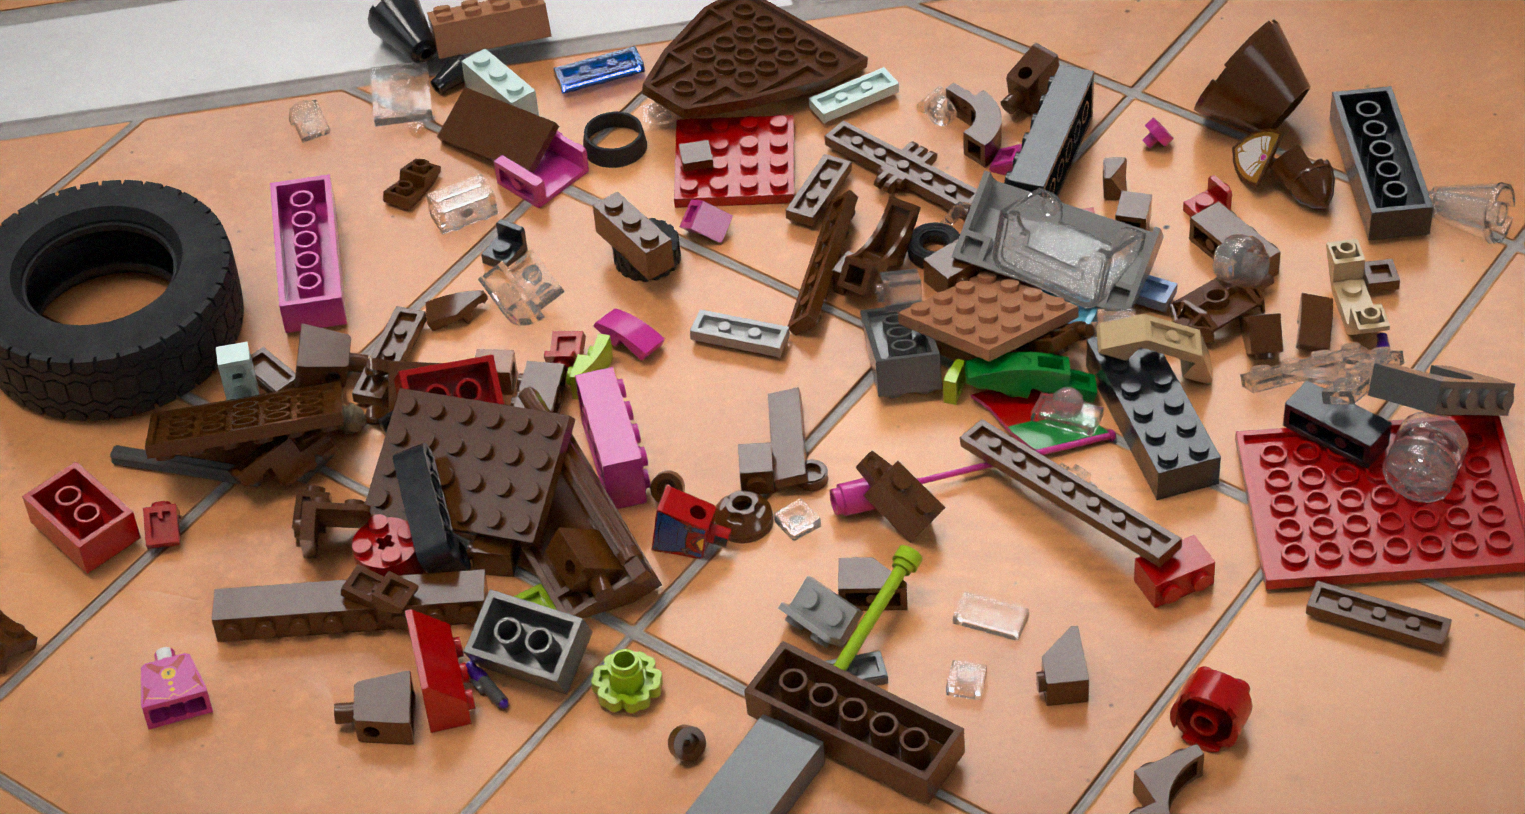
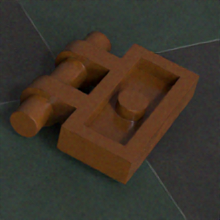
(1057, 340)

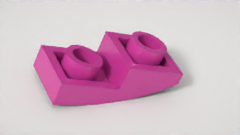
(630, 331)

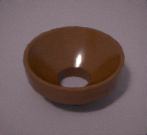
(745, 524)

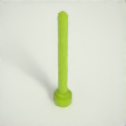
(905, 561)

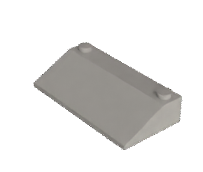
(980, 228)

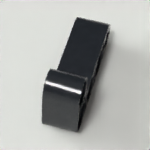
(427, 512)

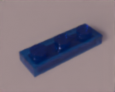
(599, 69)

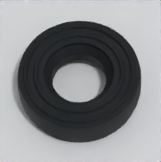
(928, 233)

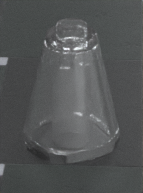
(1475, 208)

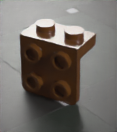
(323, 513)

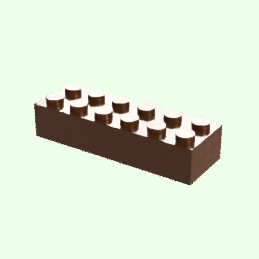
(857, 721)

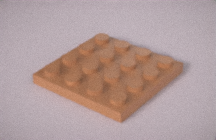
(988, 315)

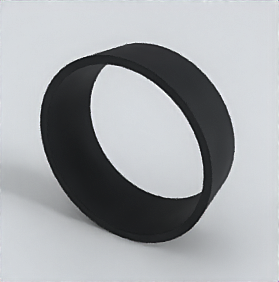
(614, 156)

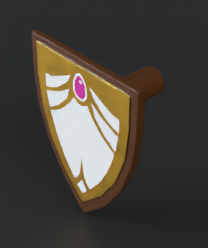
(1256, 154)

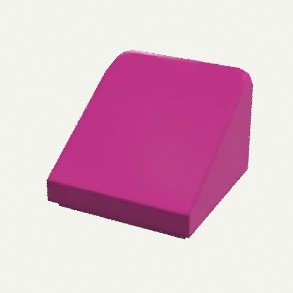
(1004, 159)

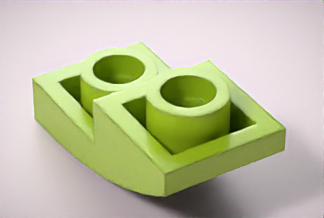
(597, 358)

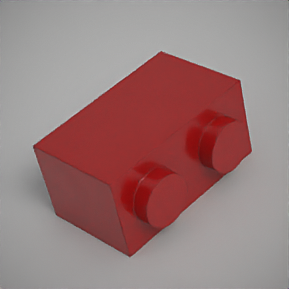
(1184, 573)

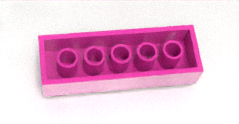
(307, 253)

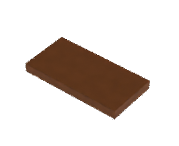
(497, 129)

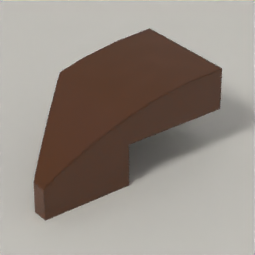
(453, 307)

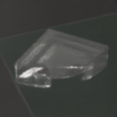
(418, 128)

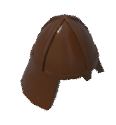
(1306, 181)

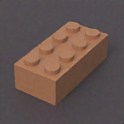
(487, 25)

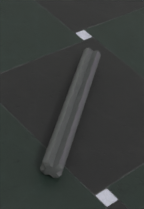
(179, 465)

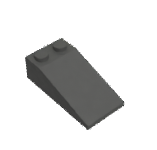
(899, 356)

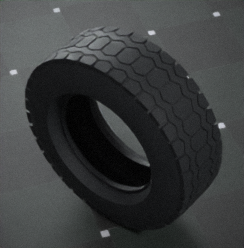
(129, 359)

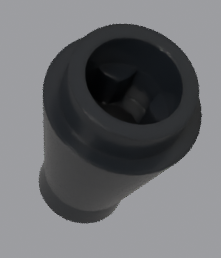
(449, 75)

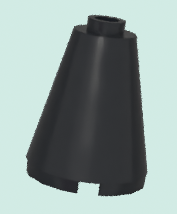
(403, 27)

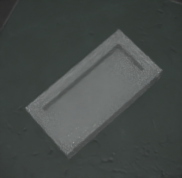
(991, 616)

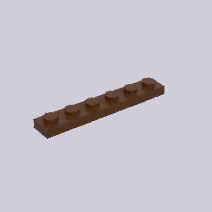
(823, 260)

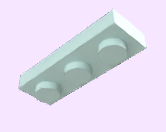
(853, 95)

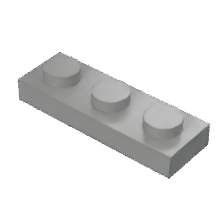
(739, 333)

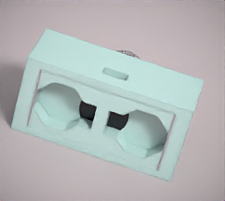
(237, 371)

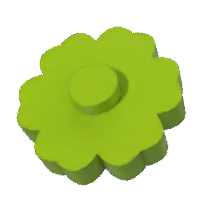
(627, 681)

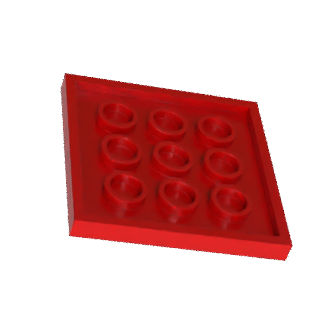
(749, 161)

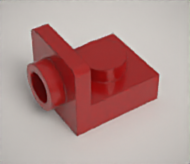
(1216, 192)
(161, 525)

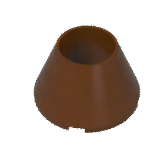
(1258, 84)

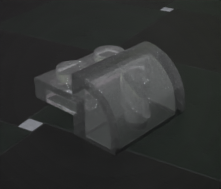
(522, 288)

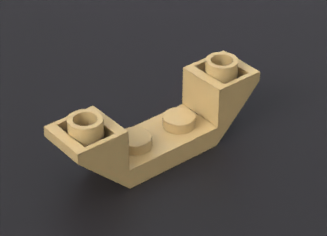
(1349, 290)
(1126, 335)

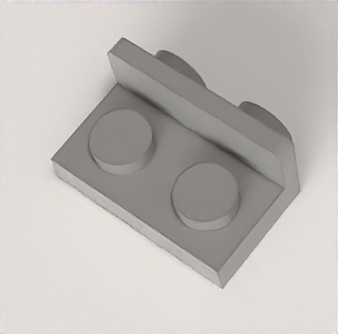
(822, 613)

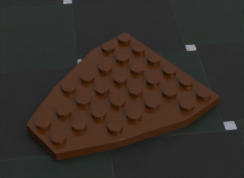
(745, 58)

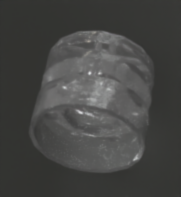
(1425, 457)

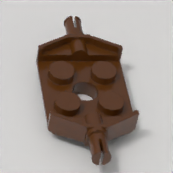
(1214, 306)

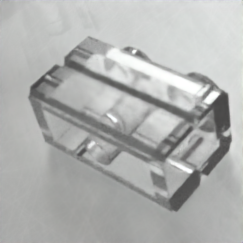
(462, 204)

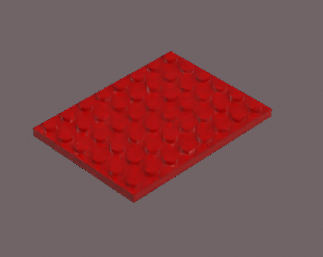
(1346, 525)

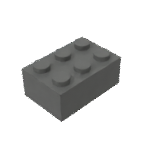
(528, 641)

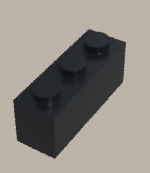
(1339, 427)

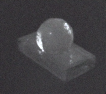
(1067, 411)

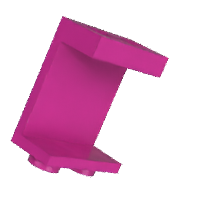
(558, 169)

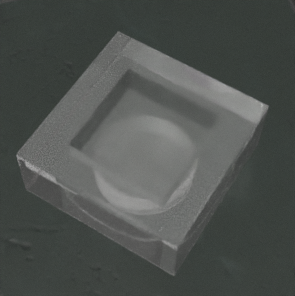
(797, 519)
(966, 680)

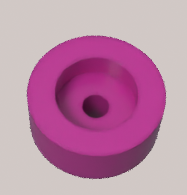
(1157, 133)

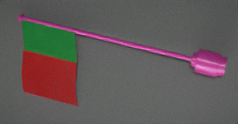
(1014, 415)

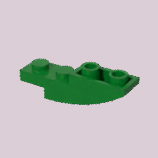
(1022, 371)

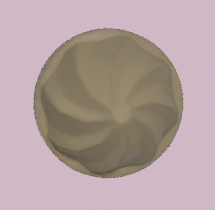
(353, 419)

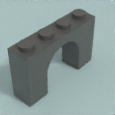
(1442, 391)

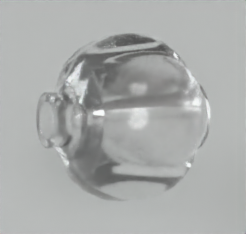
(1239, 259)

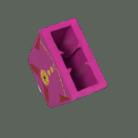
(172, 689)

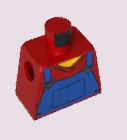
(686, 525)

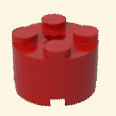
(386, 546)
(1212, 709)

